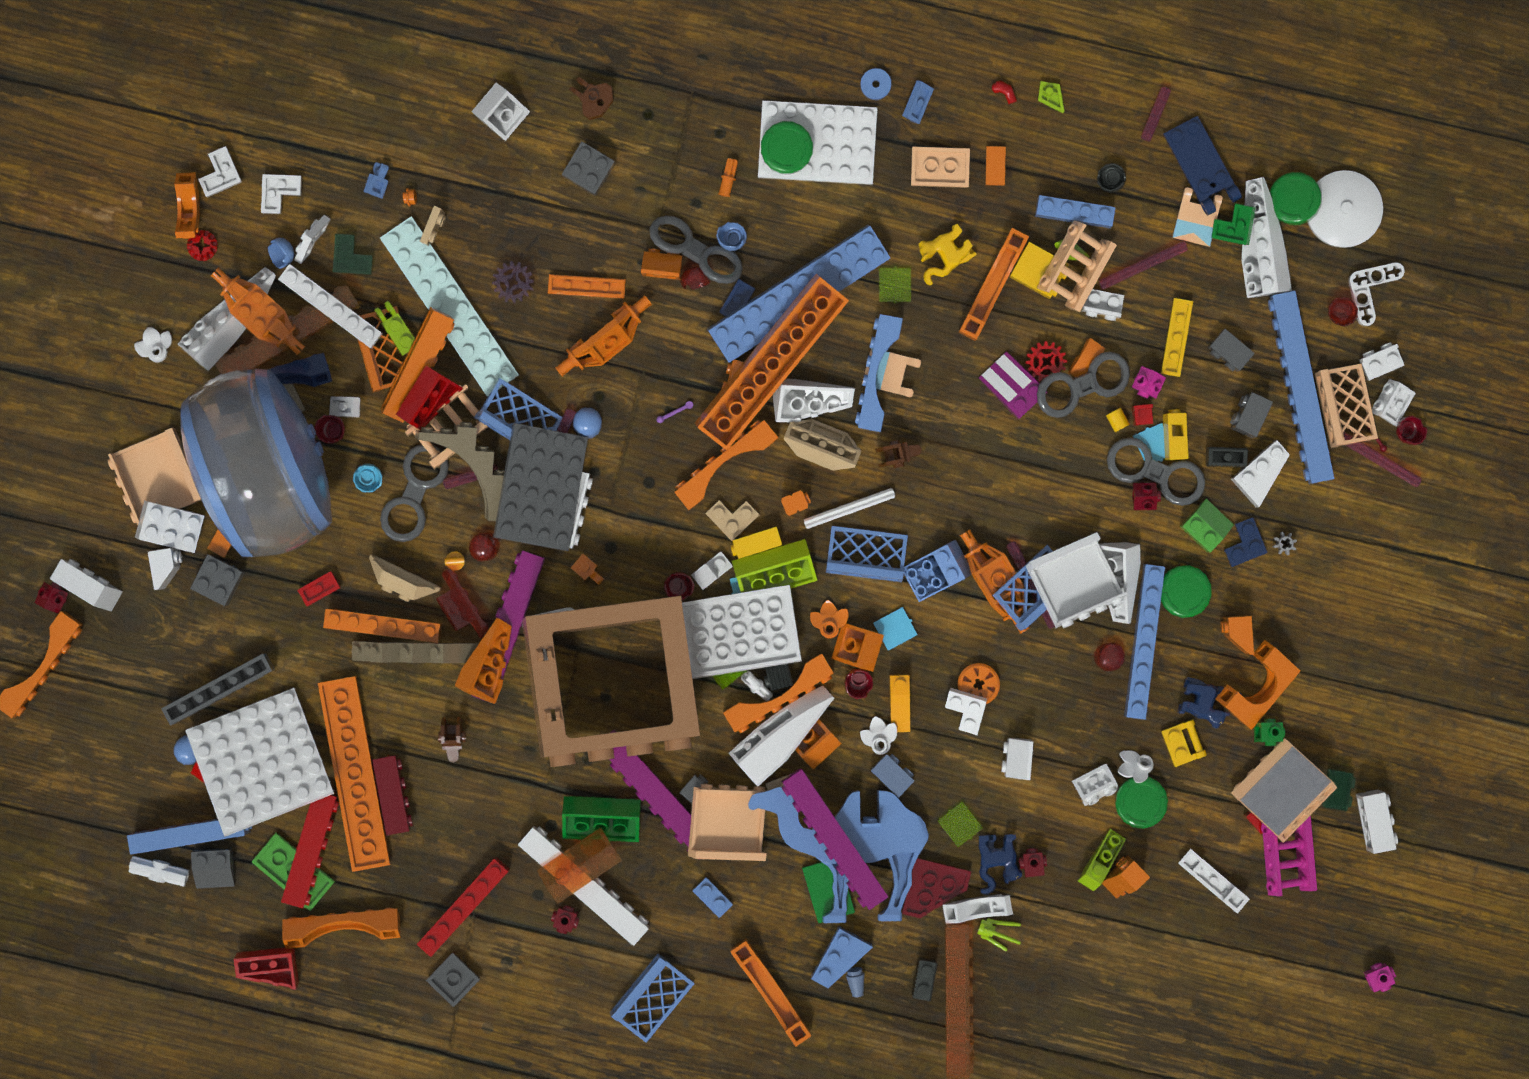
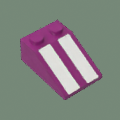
(1011, 385)

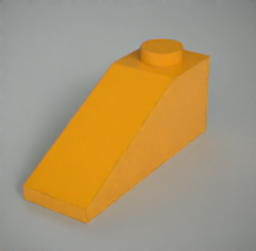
(900, 701)

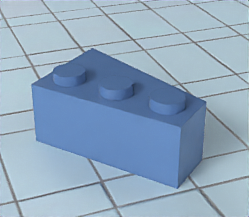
(839, 957)

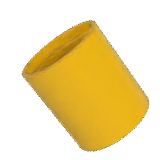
(1117, 419)

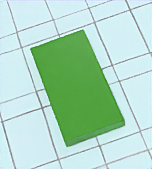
(276, 862)

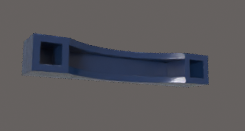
(307, 371)

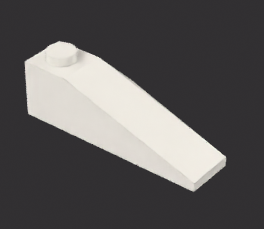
(806, 399)
(1125, 565)

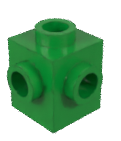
(1269, 732)

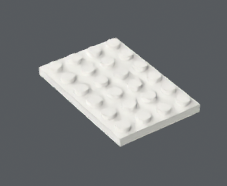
(840, 138)
(741, 632)

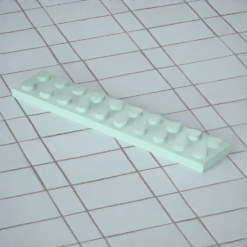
(441, 292)

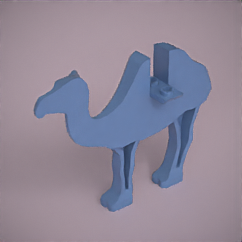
(893, 835)

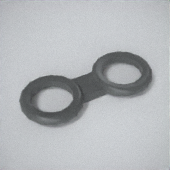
(695, 250)
(1083, 384)
(1156, 471)
(412, 496)

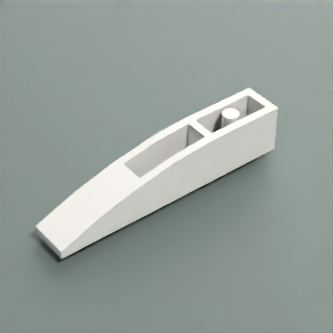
(1265, 256)
(218, 328)
(780, 735)

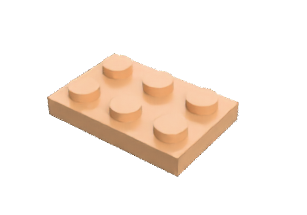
(940, 167)

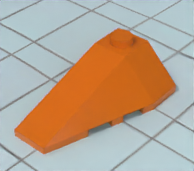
(484, 667)

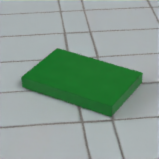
(819, 883)

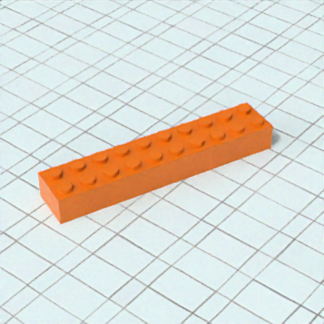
(771, 362)

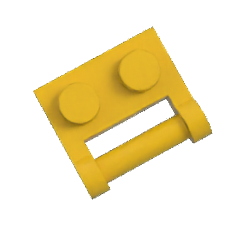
(1177, 744)

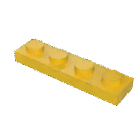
(1176, 337)

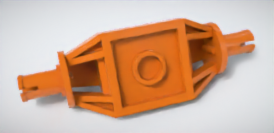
(257, 311)
(606, 341)
(992, 574)

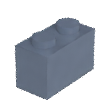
(892, 774)

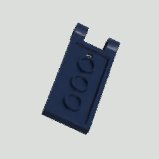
(1200, 163)

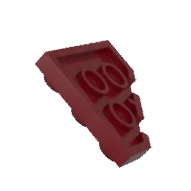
(933, 886)

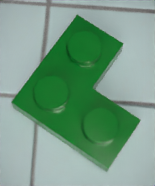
(1239, 229)

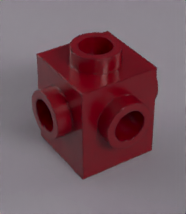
(1145, 496)
(51, 597)
(1036, 869)
(570, 914)

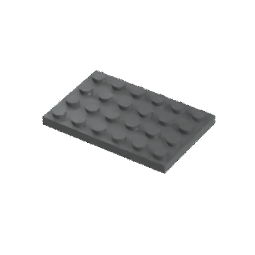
(540, 487)

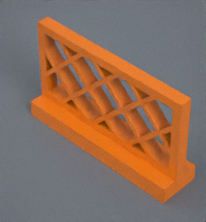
(370, 358)

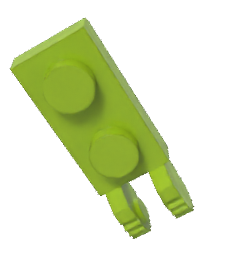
(396, 329)

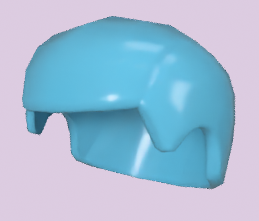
(367, 478)

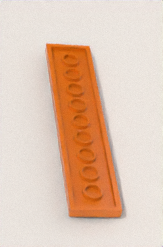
(354, 773)

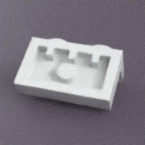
(1103, 304)
(1382, 361)
(1393, 402)
(1095, 785)

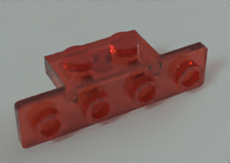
(458, 606)

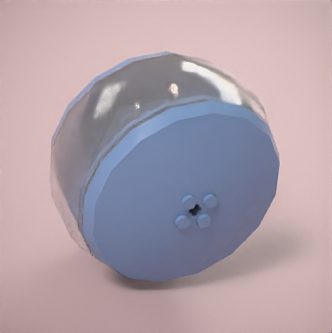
(255, 463)

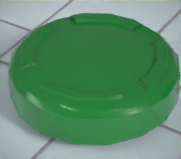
(786, 147)
(1296, 198)
(1185, 591)
(1141, 803)

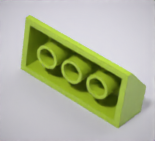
(775, 568)

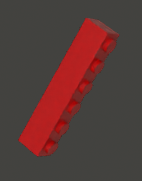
(308, 852)
(463, 906)

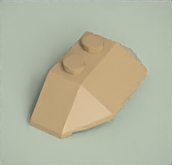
(822, 444)
(401, 581)

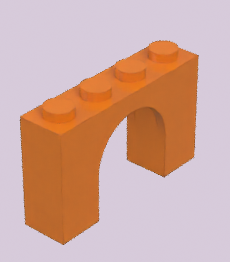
(1279, 676)

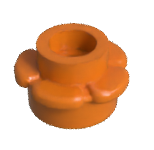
(410, 197)

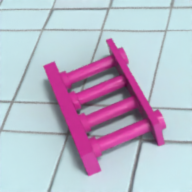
(1305, 860)

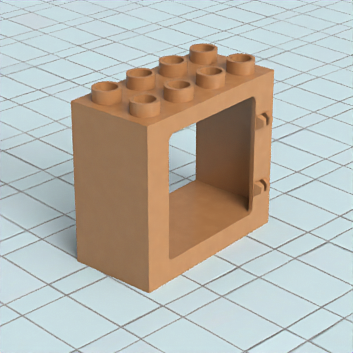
(546, 692)

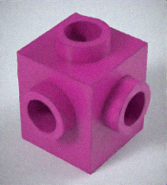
(1148, 383)
(1374, 974)

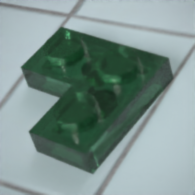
(346, 261)

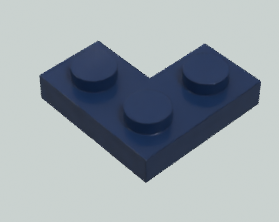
(738, 297)
(1250, 546)

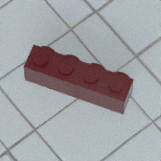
(391, 794)

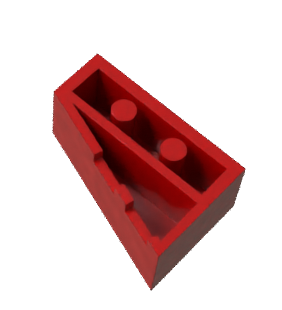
(427, 397)
(268, 966)

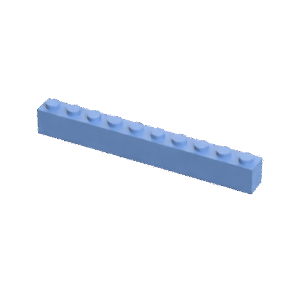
(1301, 387)

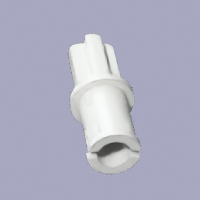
(756, 685)

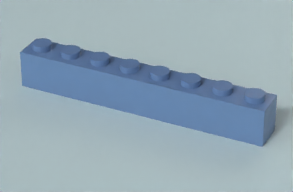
(1144, 641)

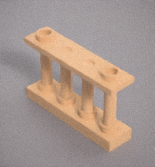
(1091, 273)
(437, 456)

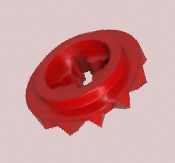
(208, 252)

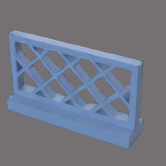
(499, 425)
(864, 570)
(1036, 608)
(640, 986)

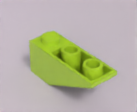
(1102, 860)

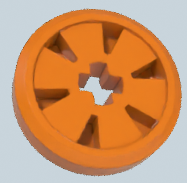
(982, 672)

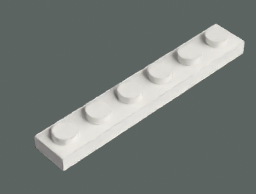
(330, 306)

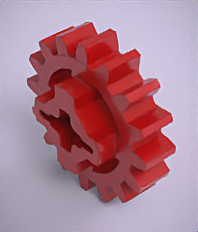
(1039, 355)

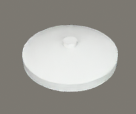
(1348, 210)

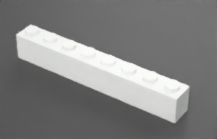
(594, 894)

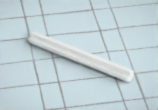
(849, 508)

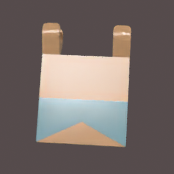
(1193, 223)
(892, 371)

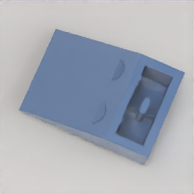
(937, 570)

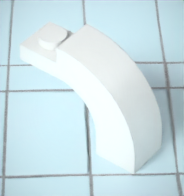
(977, 908)

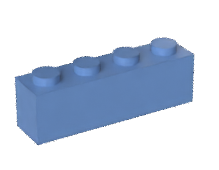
(1072, 211)

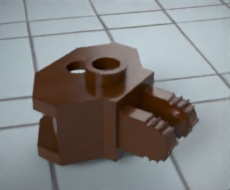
(592, 97)
(898, 453)
(452, 738)

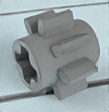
(1289, 541)

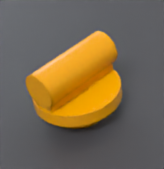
(455, 561)

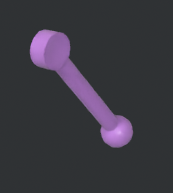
(660, 419)

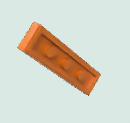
(586, 286)

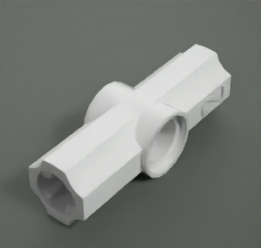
(158, 871)

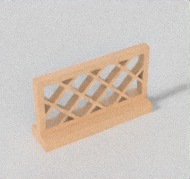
(1331, 412)

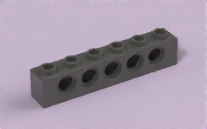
(218, 689)

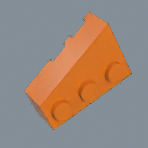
(1125, 877)

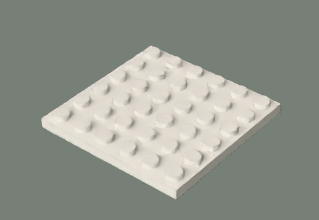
(259, 762)

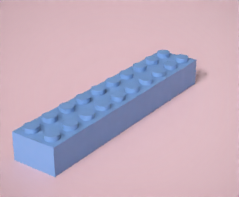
(837, 266)

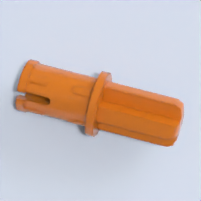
(728, 177)

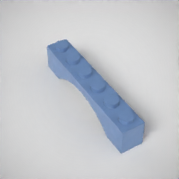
(887, 333)

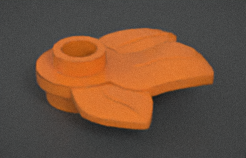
(829, 616)

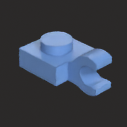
(376, 183)

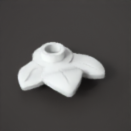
(154, 341)
(879, 732)
(1133, 766)

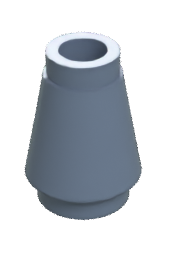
(856, 981)

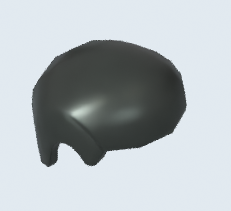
(1111, 177)

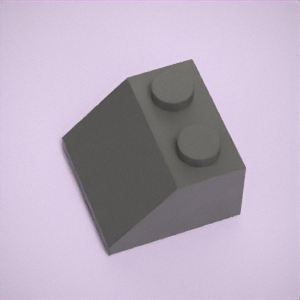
(213, 868)

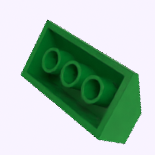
(615, 816)

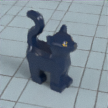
(1203, 702)
(997, 857)

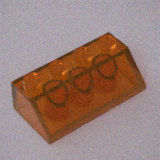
(579, 865)

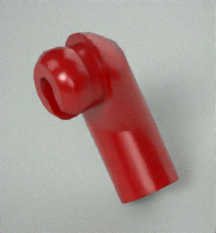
(1006, 89)

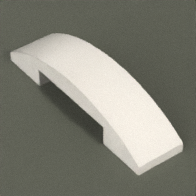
(1213, 881)

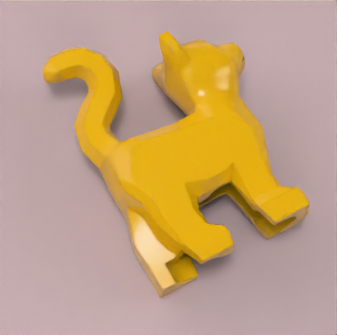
(948, 252)

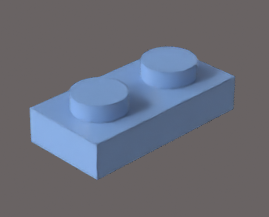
(918, 102)
(712, 897)

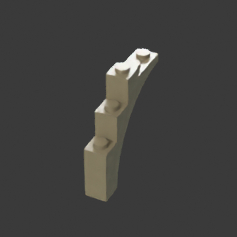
(479, 460)
(412, 652)

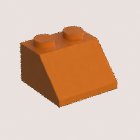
(661, 265)
(1239, 631)
(857, 647)
(817, 744)

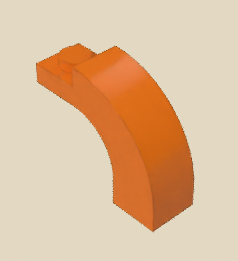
(187, 205)

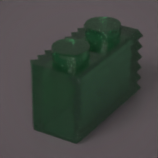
(1340, 798)

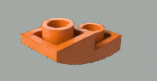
(1089, 352)

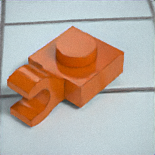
(586, 568)

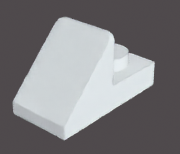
(345, 406)
(711, 570)

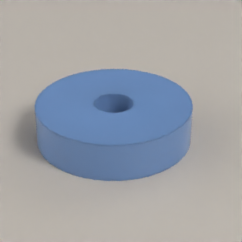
(879, 76)

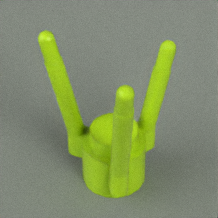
(987, 929)

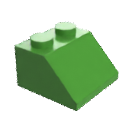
(1207, 526)

